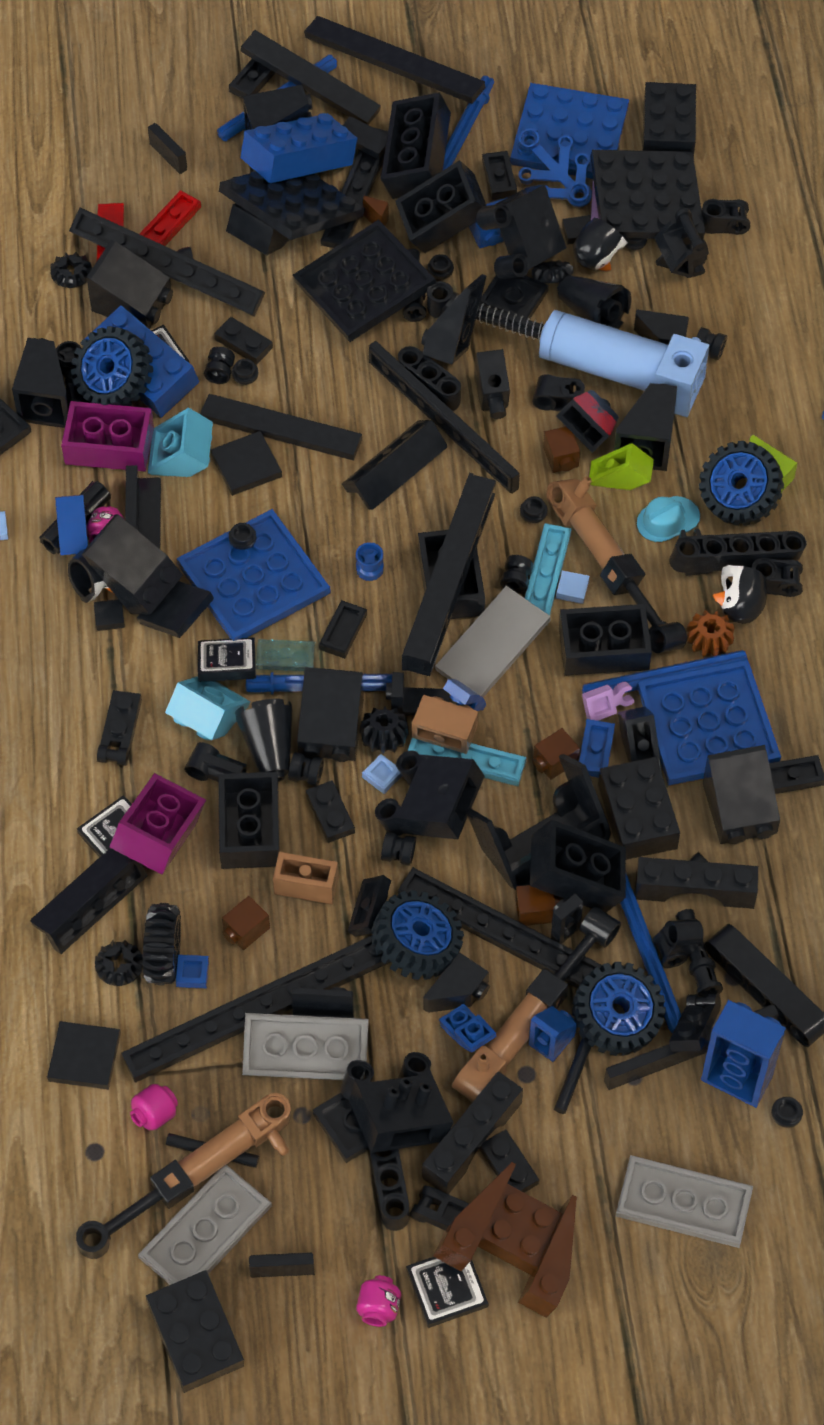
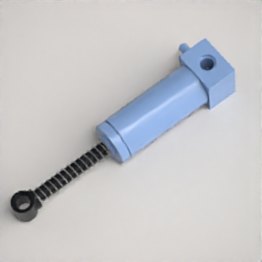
(600, 348)

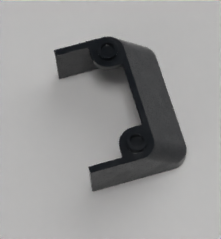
(575, 806)

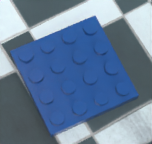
(587, 117)
(257, 583)
(705, 716)

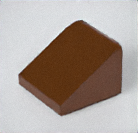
(376, 210)

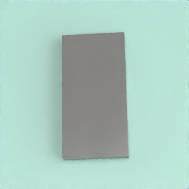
(493, 642)
(302, 1045)
(684, 1201)
(205, 1227)

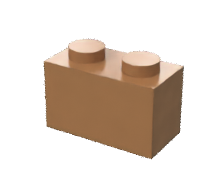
(445, 723)
(305, 878)

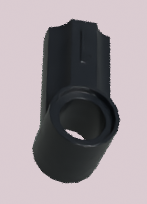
(208, 763)

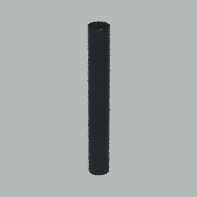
(573, 1076)
(192, 1144)

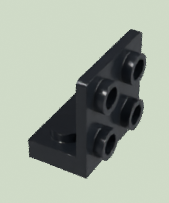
(322, 1002)

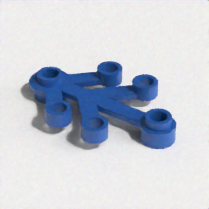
(557, 171)

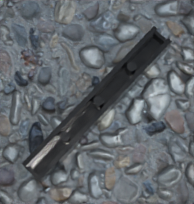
(448, 575)

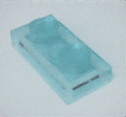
(285, 655)

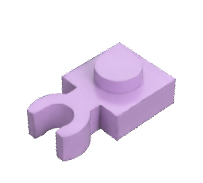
(603, 700)

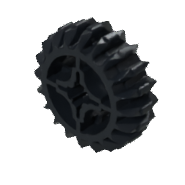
(161, 943)

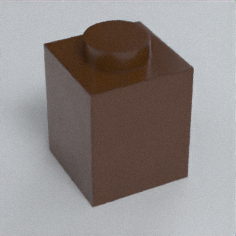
(561, 449)
(548, 750)
(534, 905)
(245, 923)

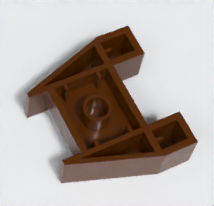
(519, 1233)

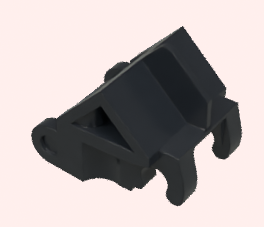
(681, 246)

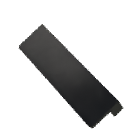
(396, 463)
(143, 504)
(88, 898)

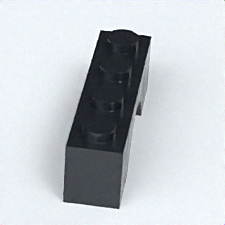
(664, 878)
(456, 1150)

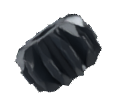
(384, 730)

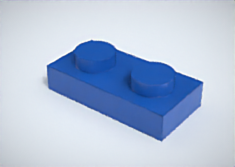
(596, 745)

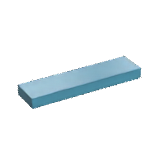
(548, 566)
(493, 763)

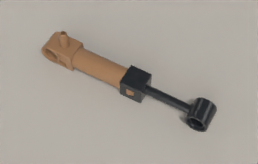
(620, 570)
(543, 993)
(179, 1178)

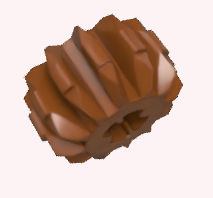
(710, 633)

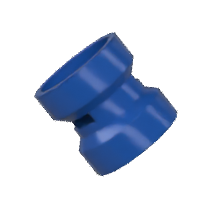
(369, 561)

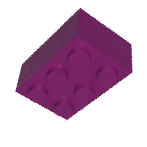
(107, 436)
(157, 823)

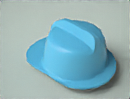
(667, 517)

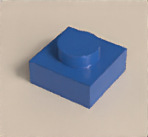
(192, 971)

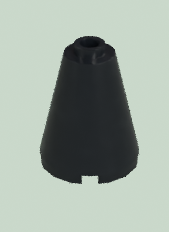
(595, 299)
(268, 734)

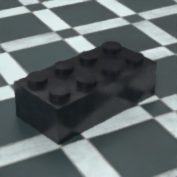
(415, 142)

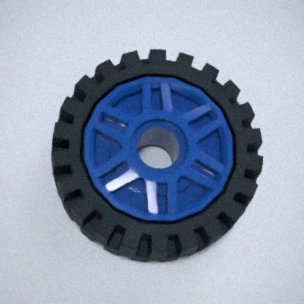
(129, 372)
(758, 494)
(417, 934)
(604, 1025)

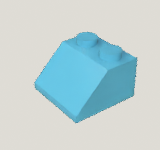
(181, 445)
(205, 707)

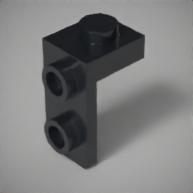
(407, 698)

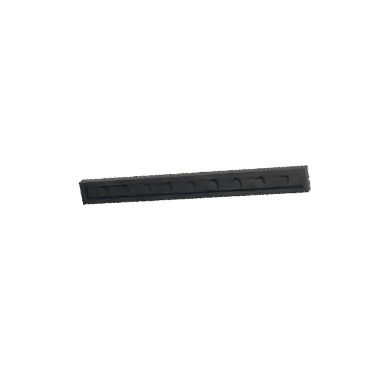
(229, 1018)

